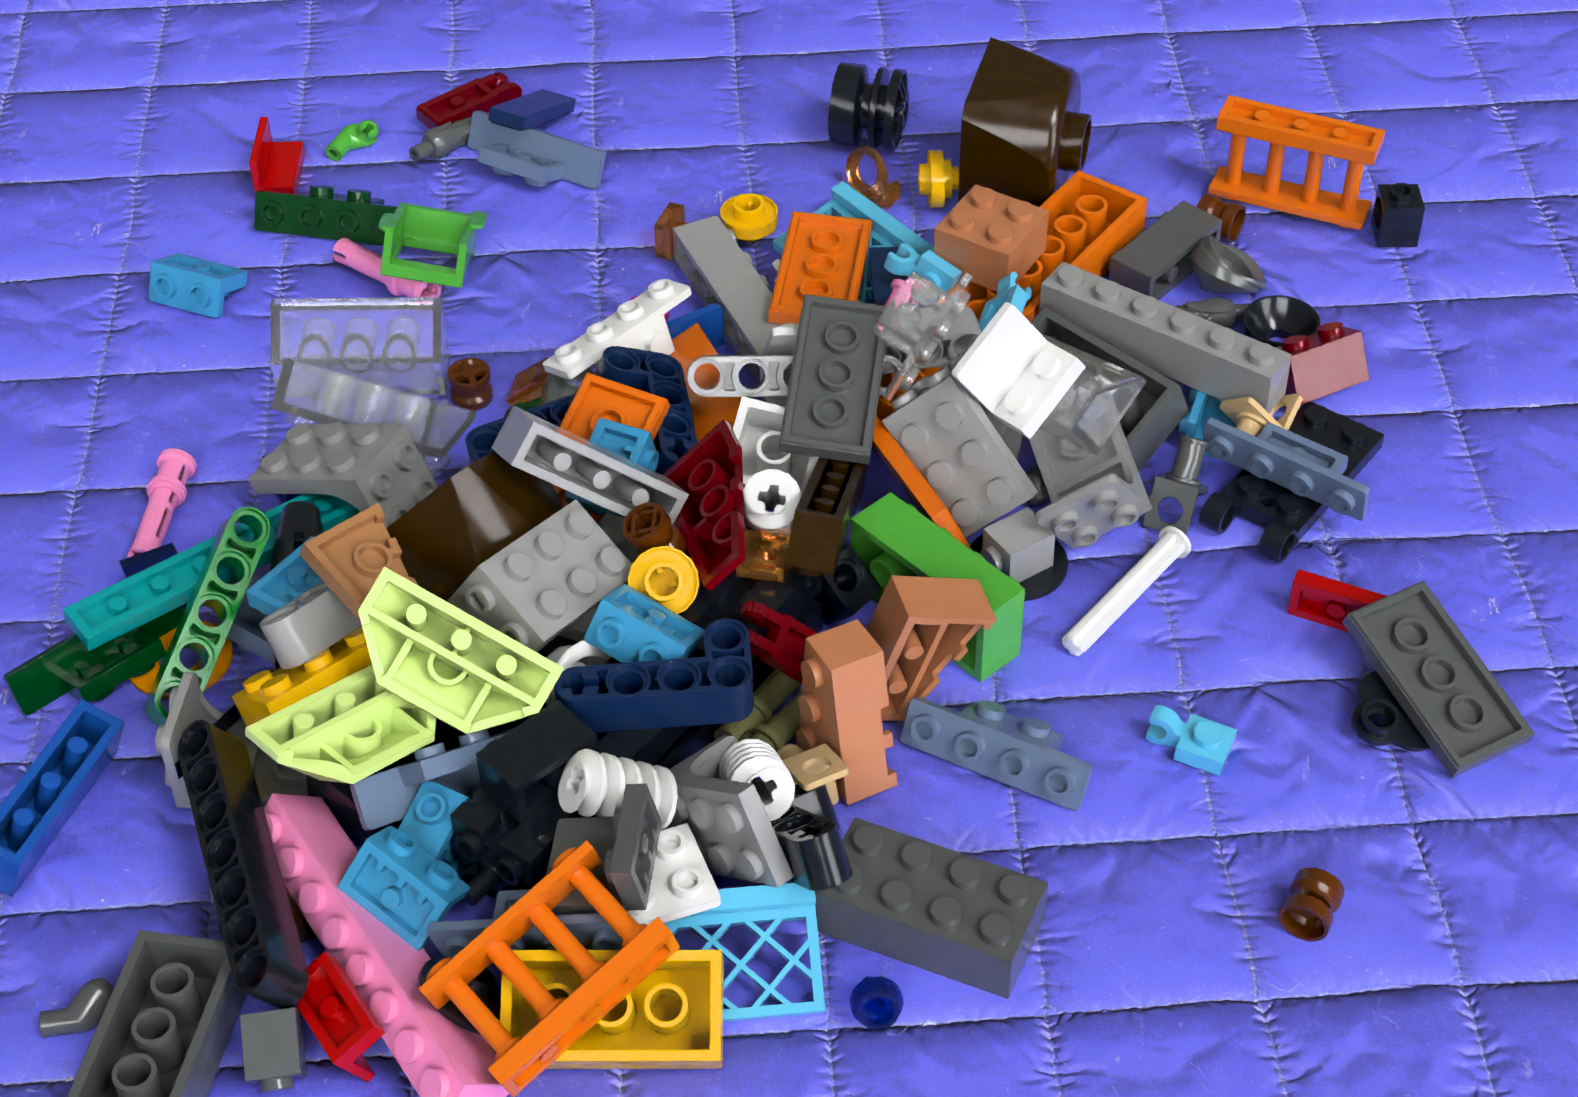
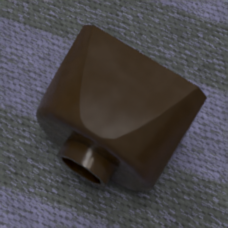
(1022, 125)
(470, 522)

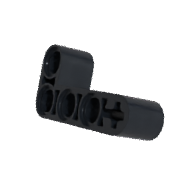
(813, 840)

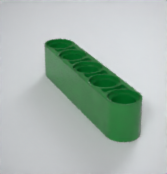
(217, 595)

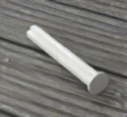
(1127, 590)

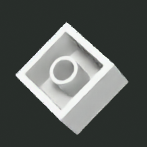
(759, 432)

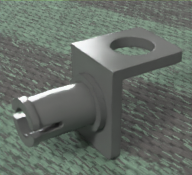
(1180, 484)

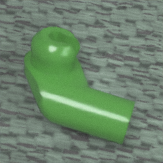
(351, 138)

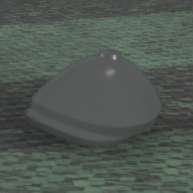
(1225, 269)

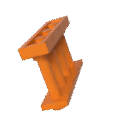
(1303, 131)
(559, 1020)

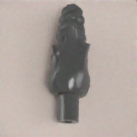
(442, 140)
(1217, 310)

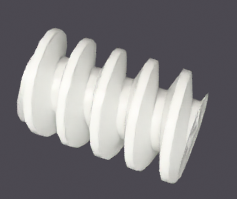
(759, 495)
(757, 758)
(597, 785)

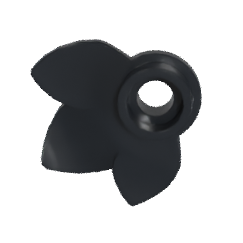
(1381, 707)

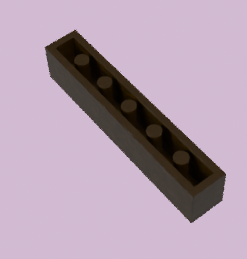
(824, 516)

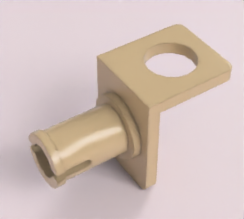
(1252, 417)
(814, 767)

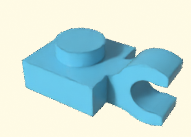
(927, 265)
(1007, 292)
(1196, 743)

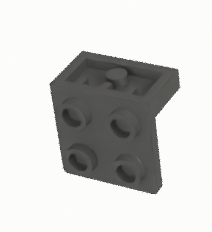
(624, 845)

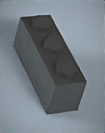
(1163, 252)

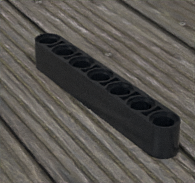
(242, 866)

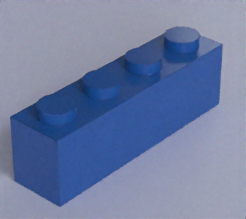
(54, 789)

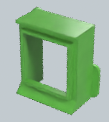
(429, 230)

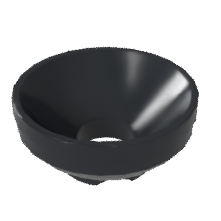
(1280, 318)

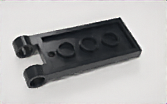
(1279, 509)

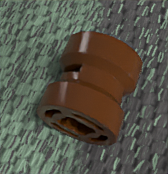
(1231, 214)
(651, 527)
(1311, 904)

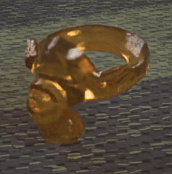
(880, 192)

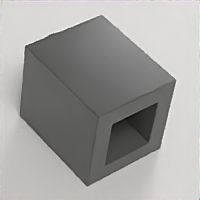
(273, 1048)

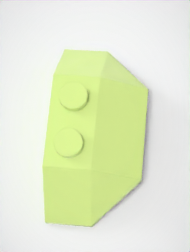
(450, 659)
(344, 730)

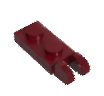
(467, 98)
(785, 640)

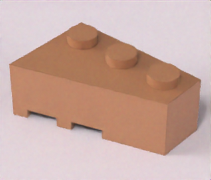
(921, 629)
(843, 705)

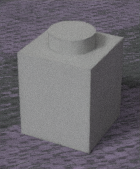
(1019, 545)

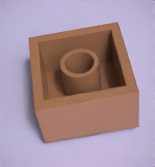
(991, 236)

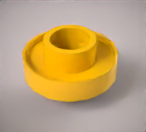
(937, 178)
(749, 216)
(665, 577)

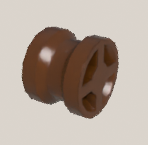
(470, 383)

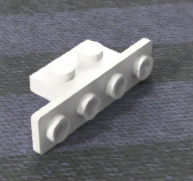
(634, 325)

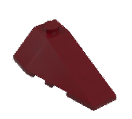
(715, 505)

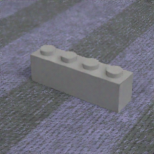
(583, 466)

